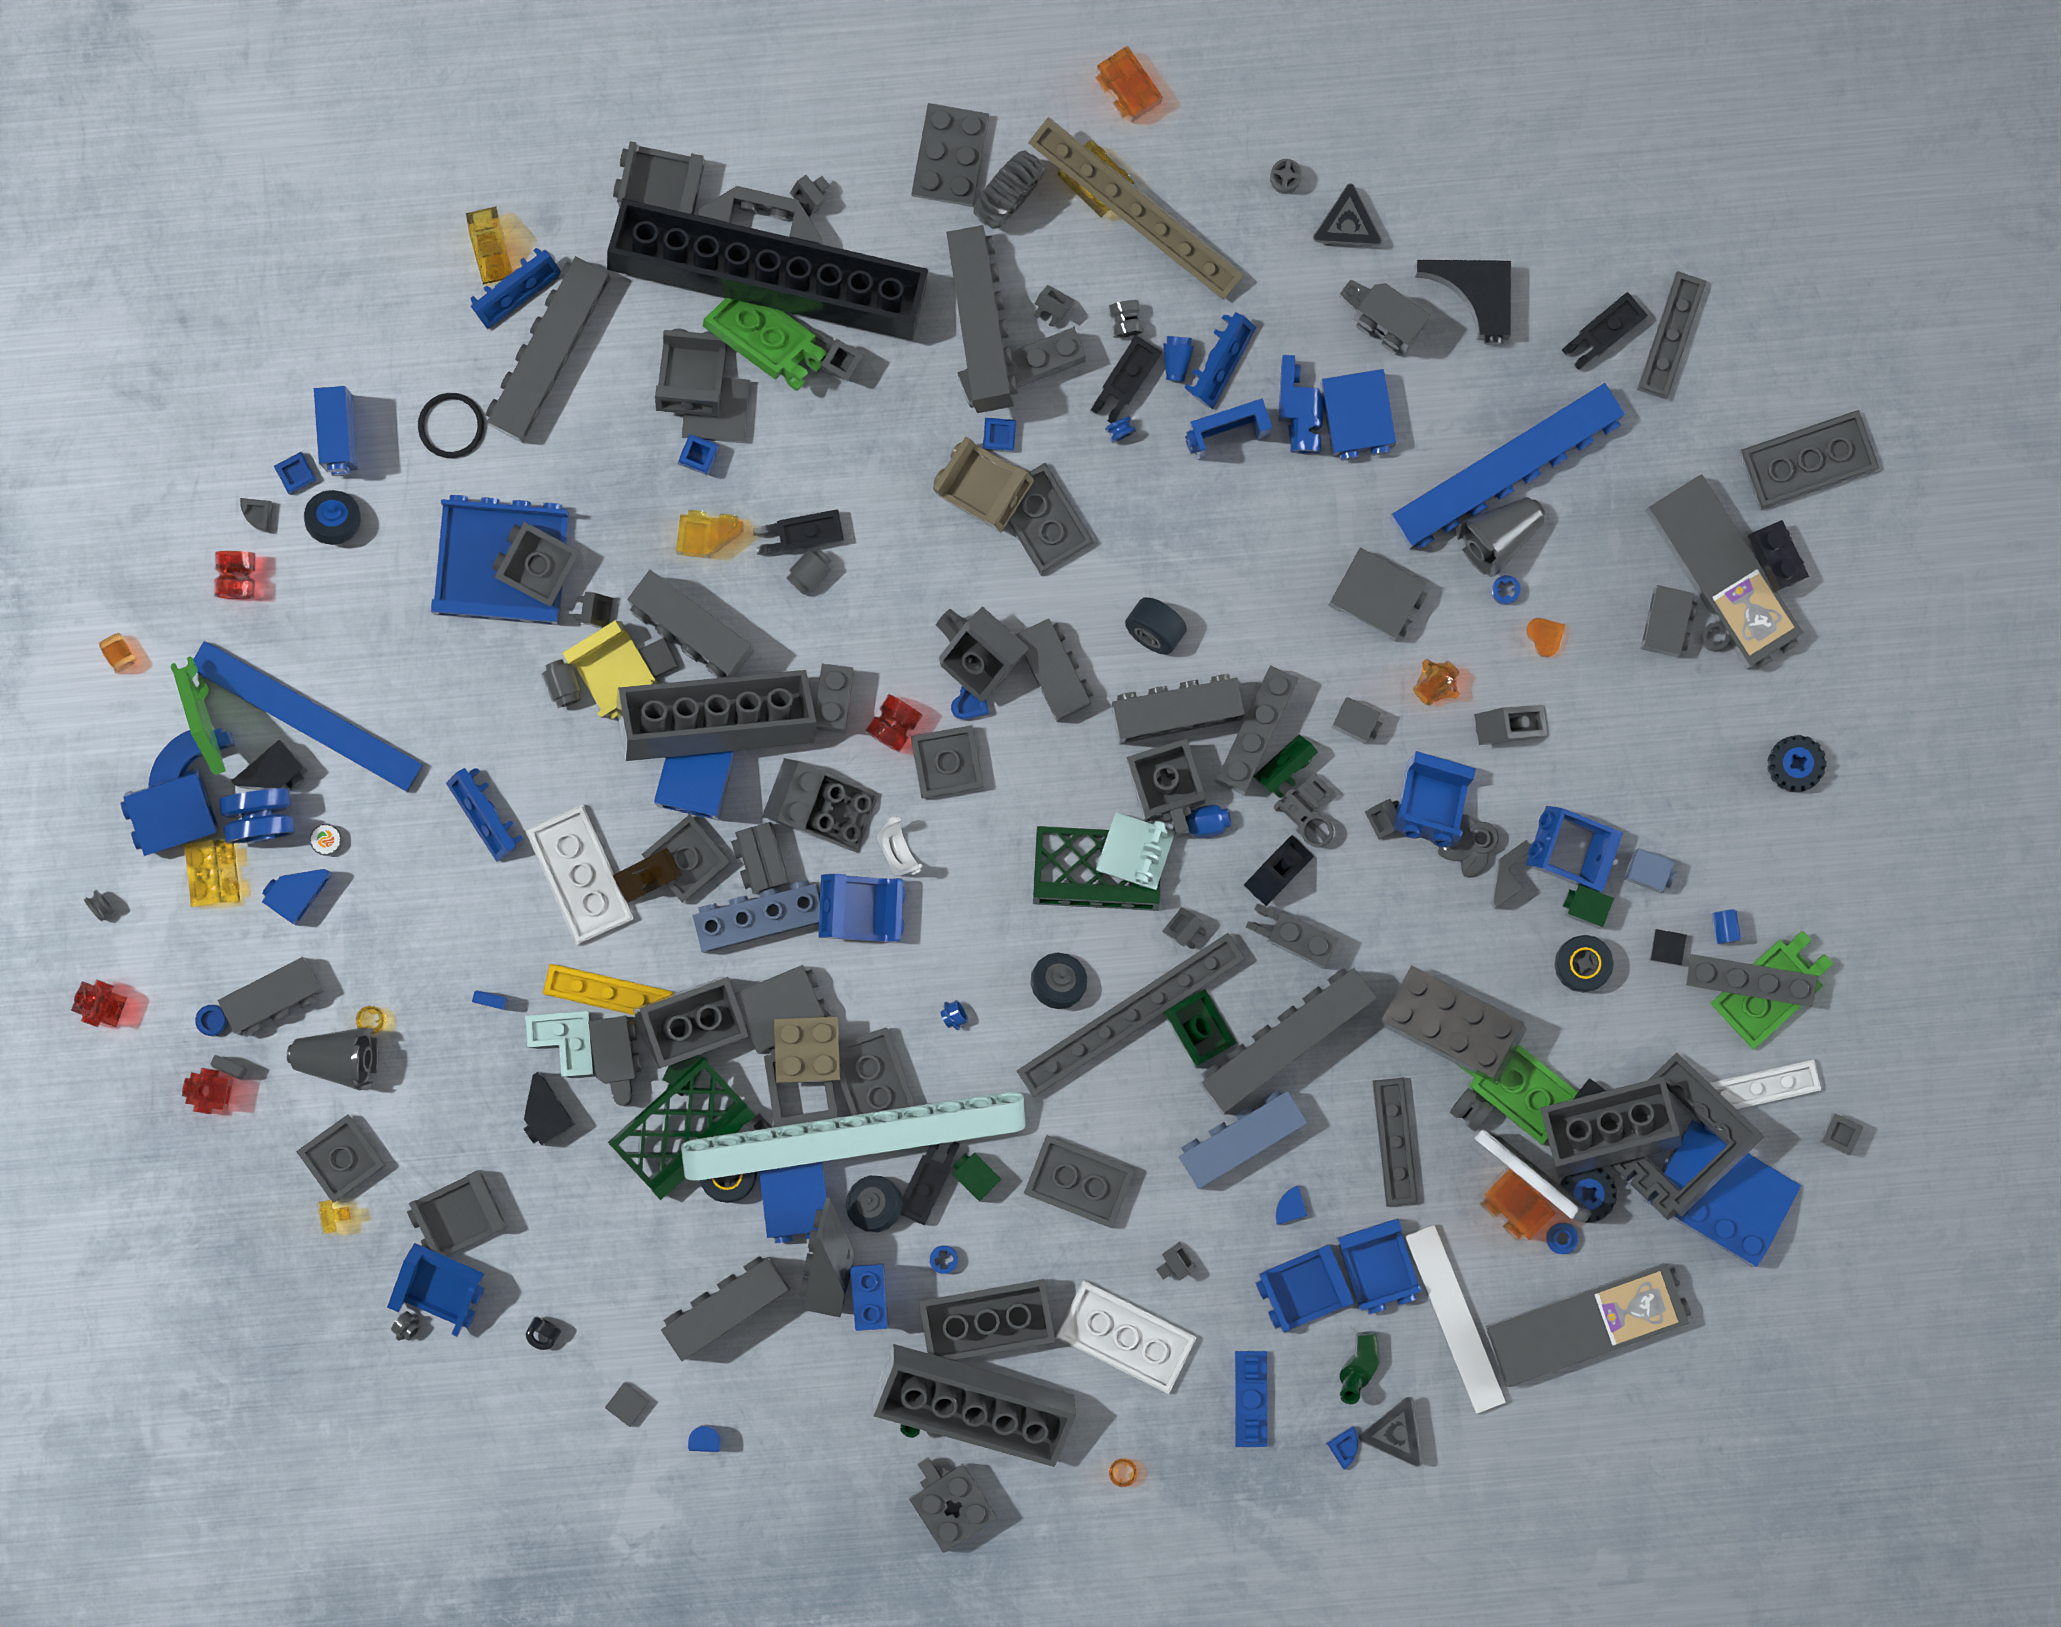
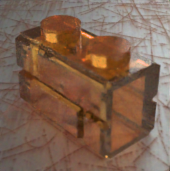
(1128, 84)

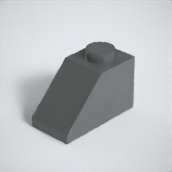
(1510, 724)

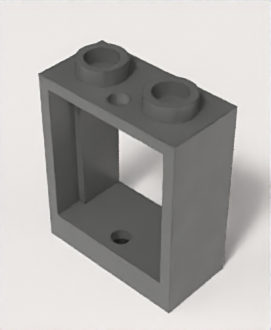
(831, 1113)

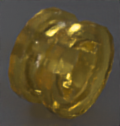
(372, 1010)

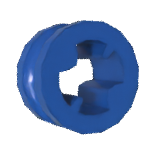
(1120, 429)
(1504, 580)
(951, 1265)

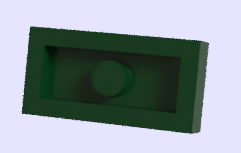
(1288, 761)

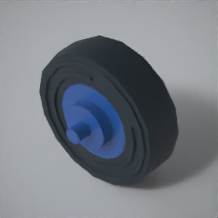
(332, 517)

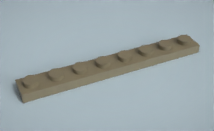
(1135, 208)

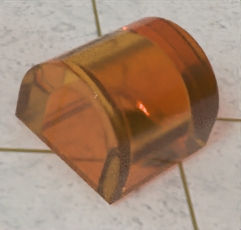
(117, 653)

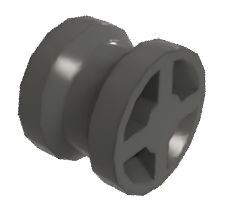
(1286, 170)

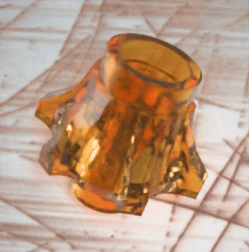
(1436, 682)

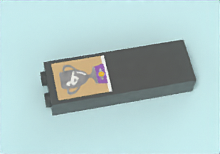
(1724, 572)
(1588, 1324)

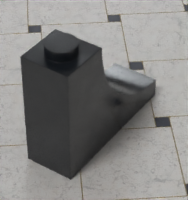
(1483, 289)

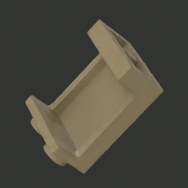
(982, 484)

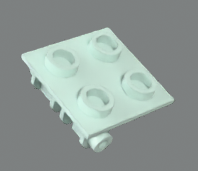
(1136, 850)

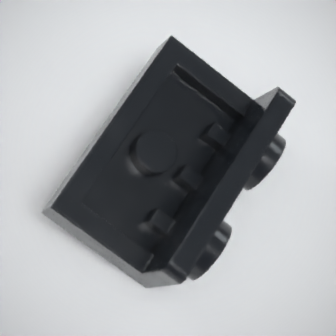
(1778, 556)

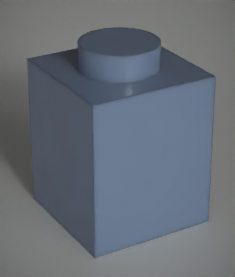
(1650, 871)

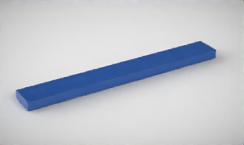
(306, 716)

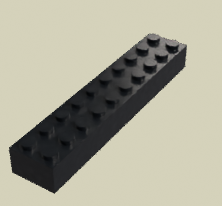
(767, 269)

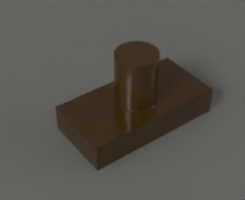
(647, 875)

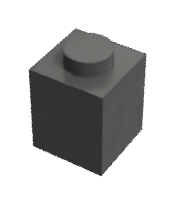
(1357, 720)

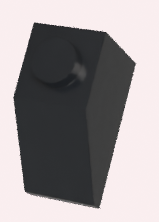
(272, 770)
(1278, 870)
(544, 1113)

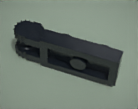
(1607, 328)
(1127, 376)
(802, 532)
(927, 1184)

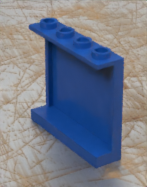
(468, 547)

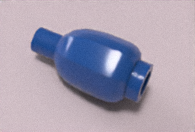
(1208, 821)

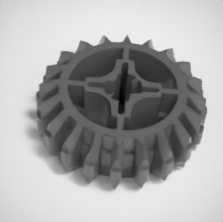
(1008, 189)

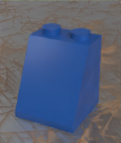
(695, 783)

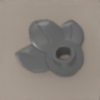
(1468, 849)

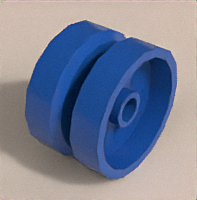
(256, 814)

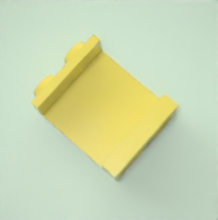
(608, 662)

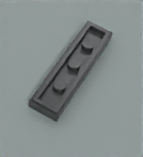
(1671, 335)
(1395, 1141)

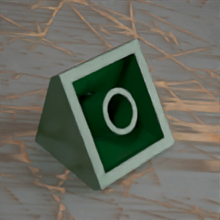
(1199, 1028)

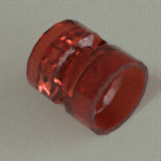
(234, 574)
(902, 715)

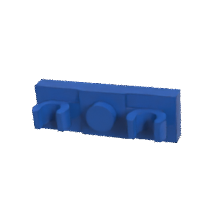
(515, 288)
(1222, 359)
(482, 813)
(1250, 1398)

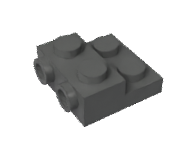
(534, 563)

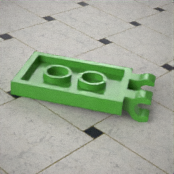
(766, 339)
(197, 714)
(1759, 1017)
(1523, 1091)

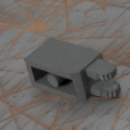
(1295, 936)
(614, 1055)

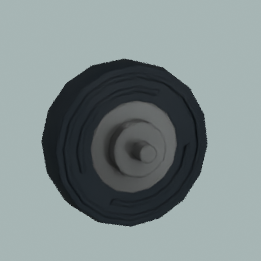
(1058, 980)
(874, 1203)

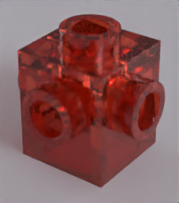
(98, 1003)
(218, 1093)

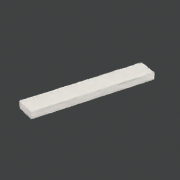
(1455, 1319)

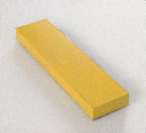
(599, 990)

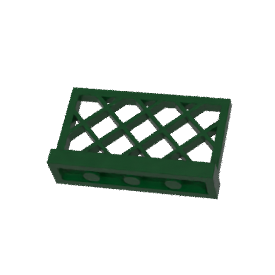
(1086, 894)
(672, 1172)

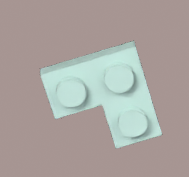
(570, 1033)

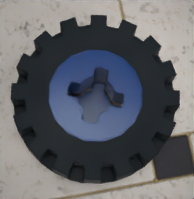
(1787, 770)
(1596, 1182)

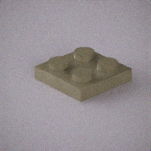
(807, 1049)

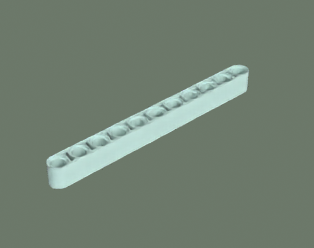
(853, 1136)

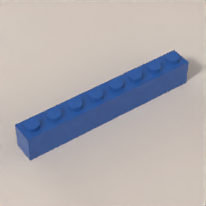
(1507, 466)

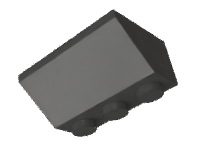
(691, 1022)

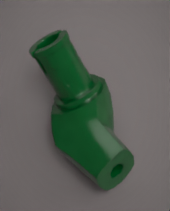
(1359, 1367)

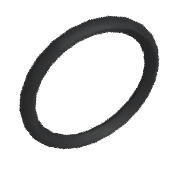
(480, 425)

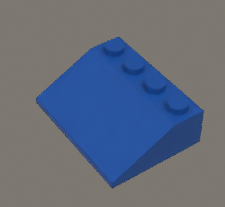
(1742, 1207)

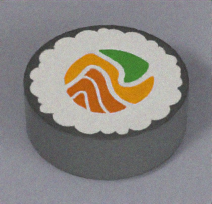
(326, 839)

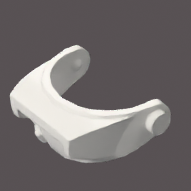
(893, 831)

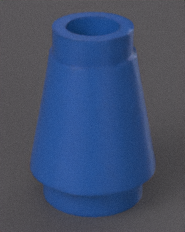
(1177, 357)

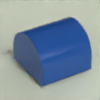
(698, 454)
(1726, 926)
(705, 1439)

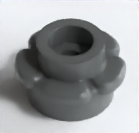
(406, 1326)

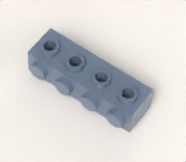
(758, 917)
(1242, 1139)

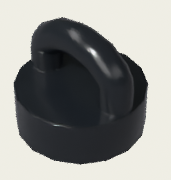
(544, 1328)

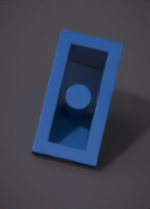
(295, 893)

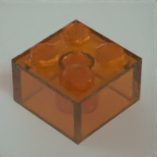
(1516, 1204)

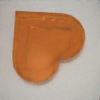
(1545, 635)

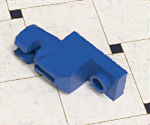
(1301, 407)

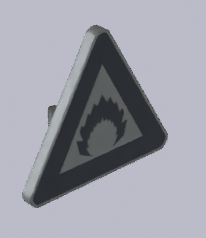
(1348, 222)
(1396, 1433)

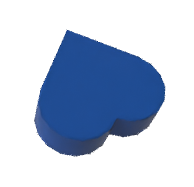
(968, 706)

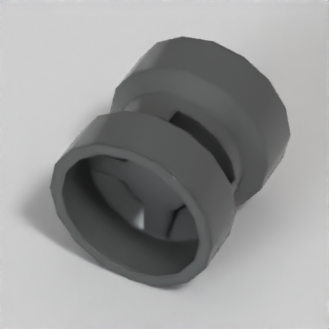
(1126, 318)
(1476, 1115)

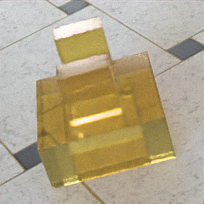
(329, 1216)

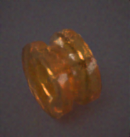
(1113, 1470)

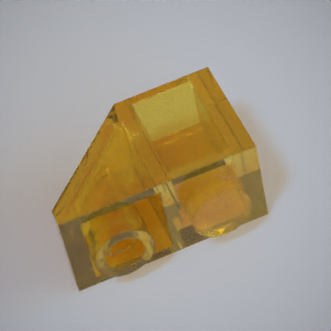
(489, 244)
(704, 535)

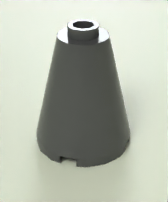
(1499, 534)
(337, 1057)

